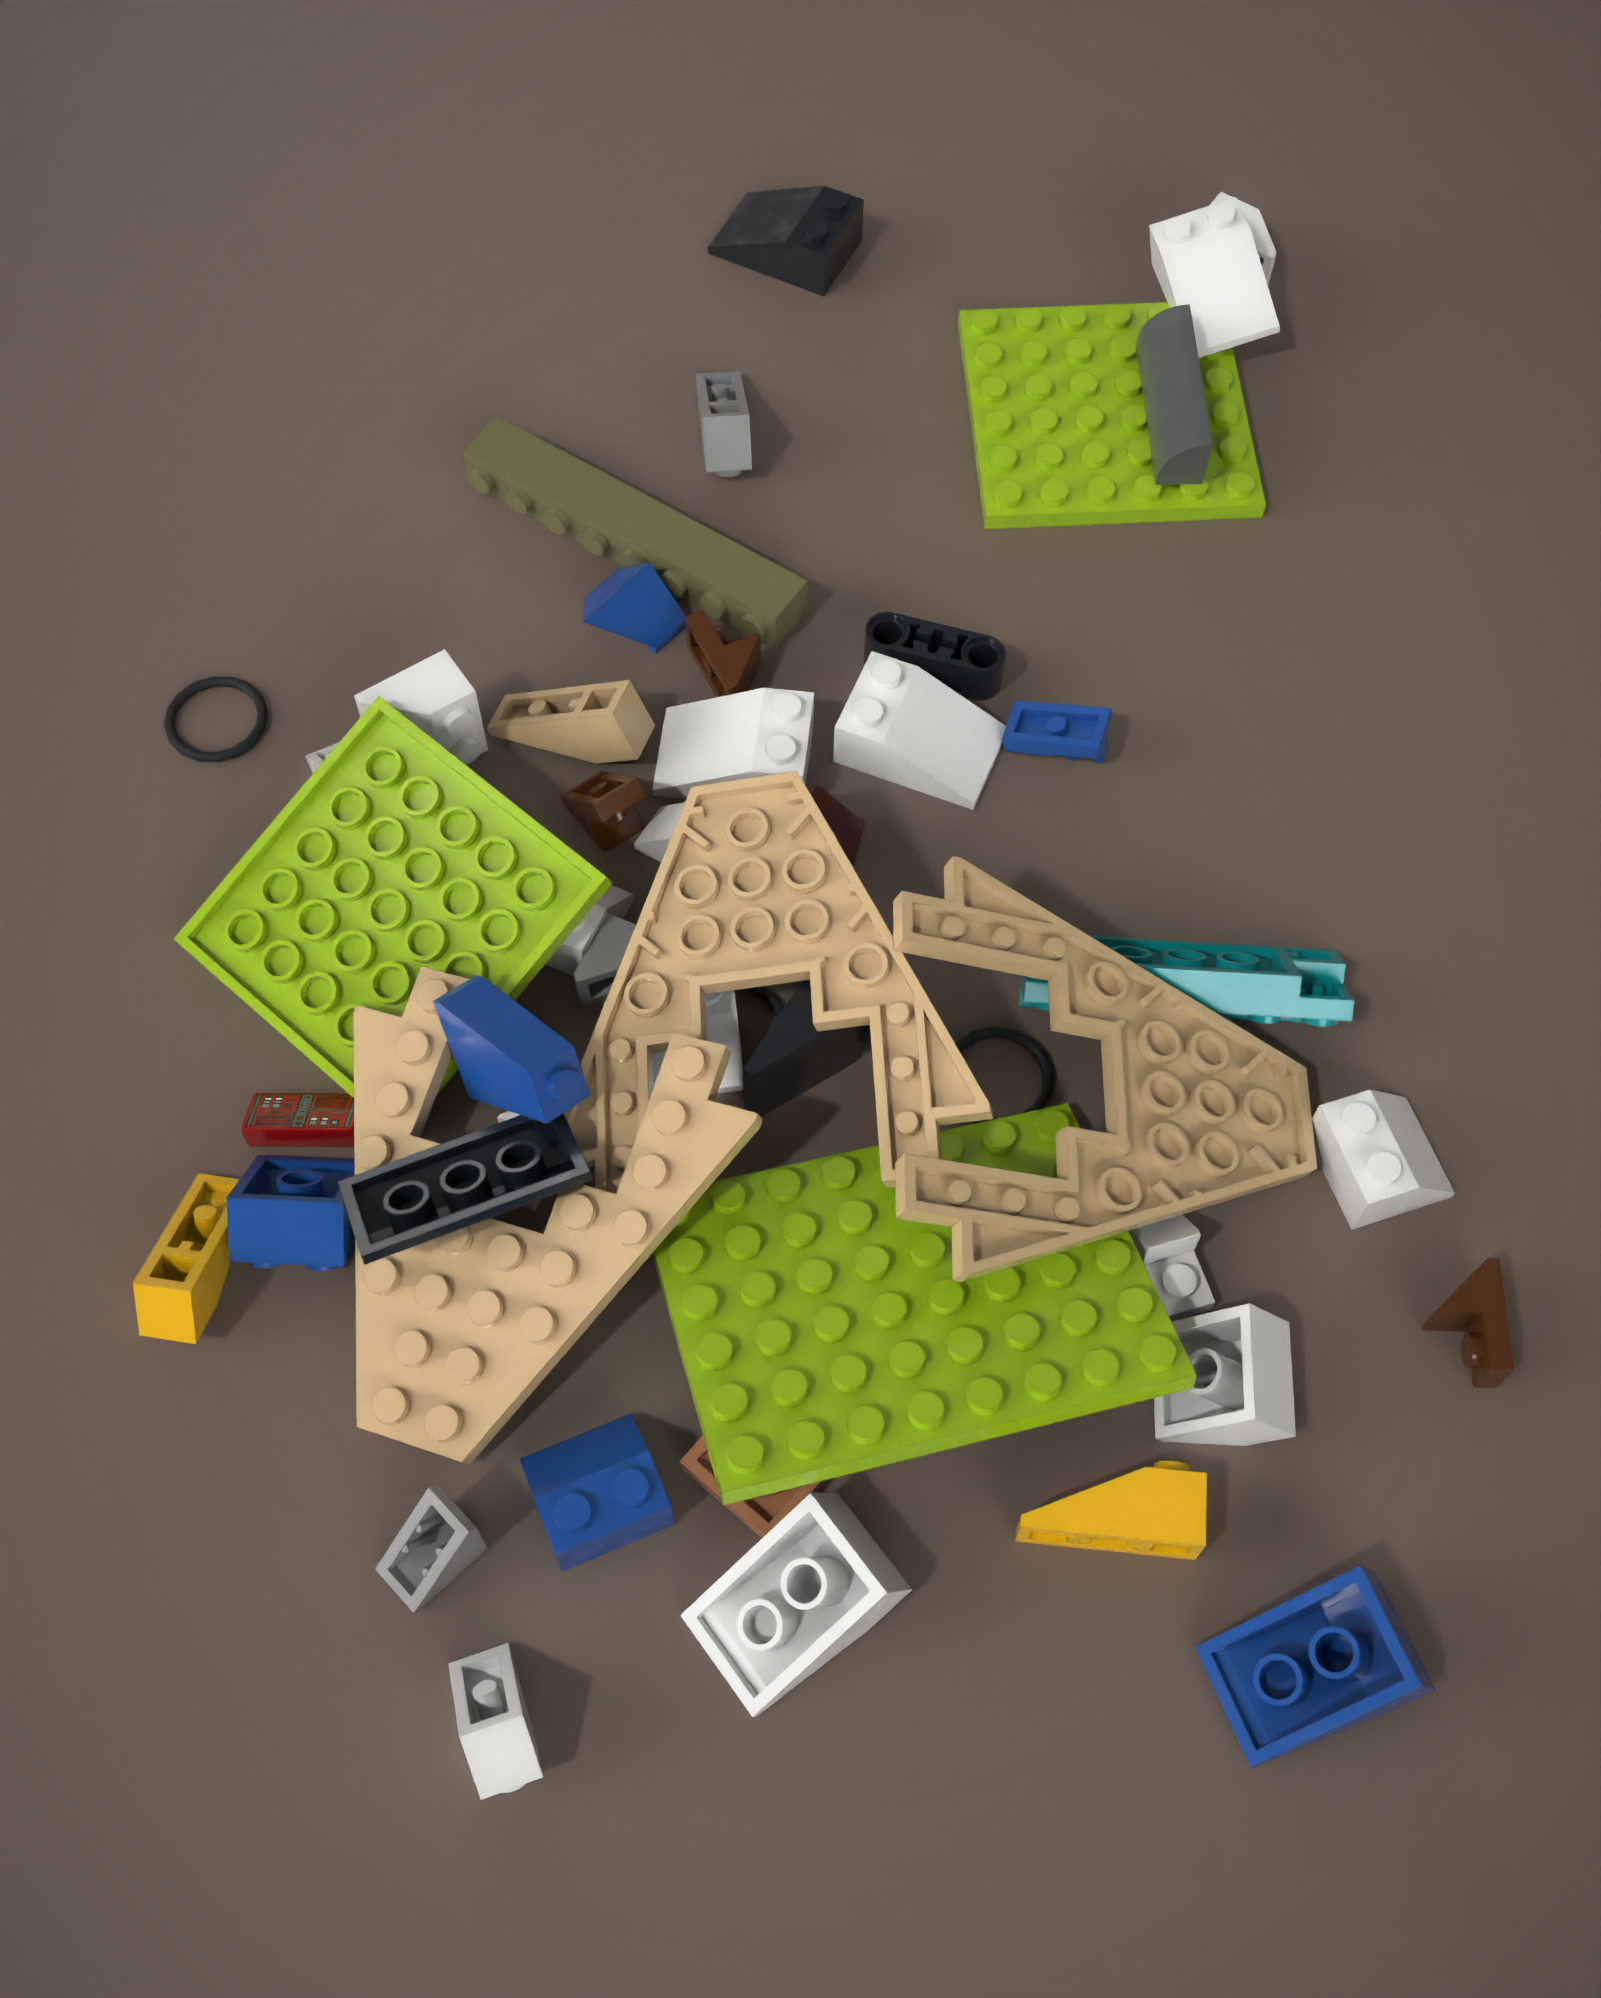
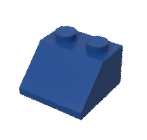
(291, 1213)
(597, 1492)

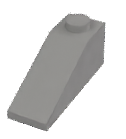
(724, 423)

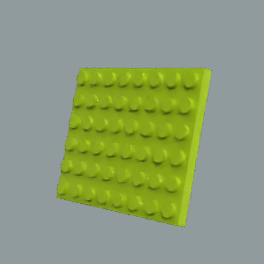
(844, 1345)

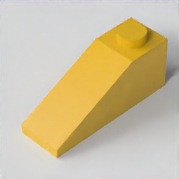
(187, 1265)
(1142, 1513)

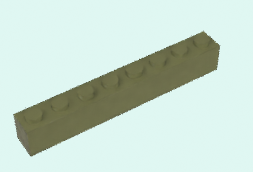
(636, 530)

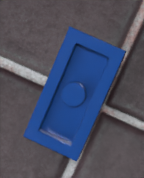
(1057, 730)

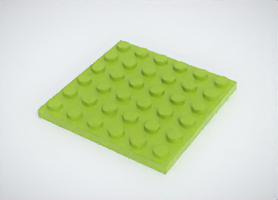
(1067, 423)
(381, 870)

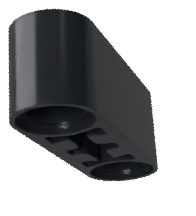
(956, 657)

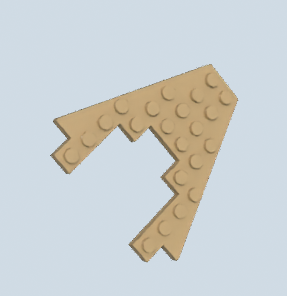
(758, 900)
(1187, 1094)
(483, 1314)

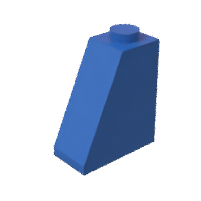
(509, 1053)

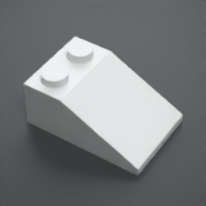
(1215, 267)
(916, 732)
(734, 739)
(795, 1601)

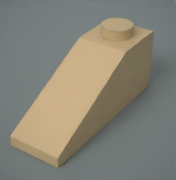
(581, 722)

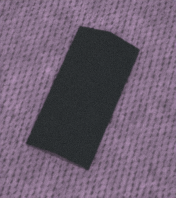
(461, 1183)

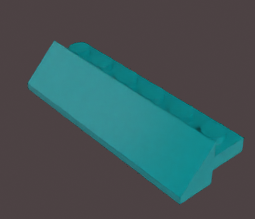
(1235, 979)

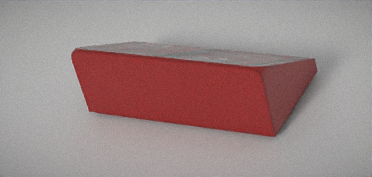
(299, 1120)

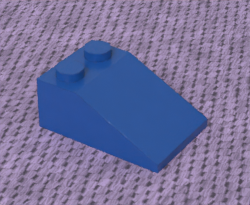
(1314, 1666)

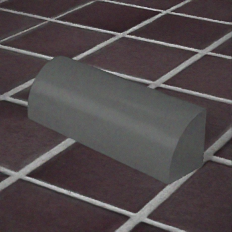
(1174, 397)

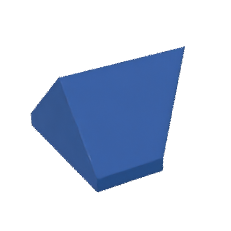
(635, 606)

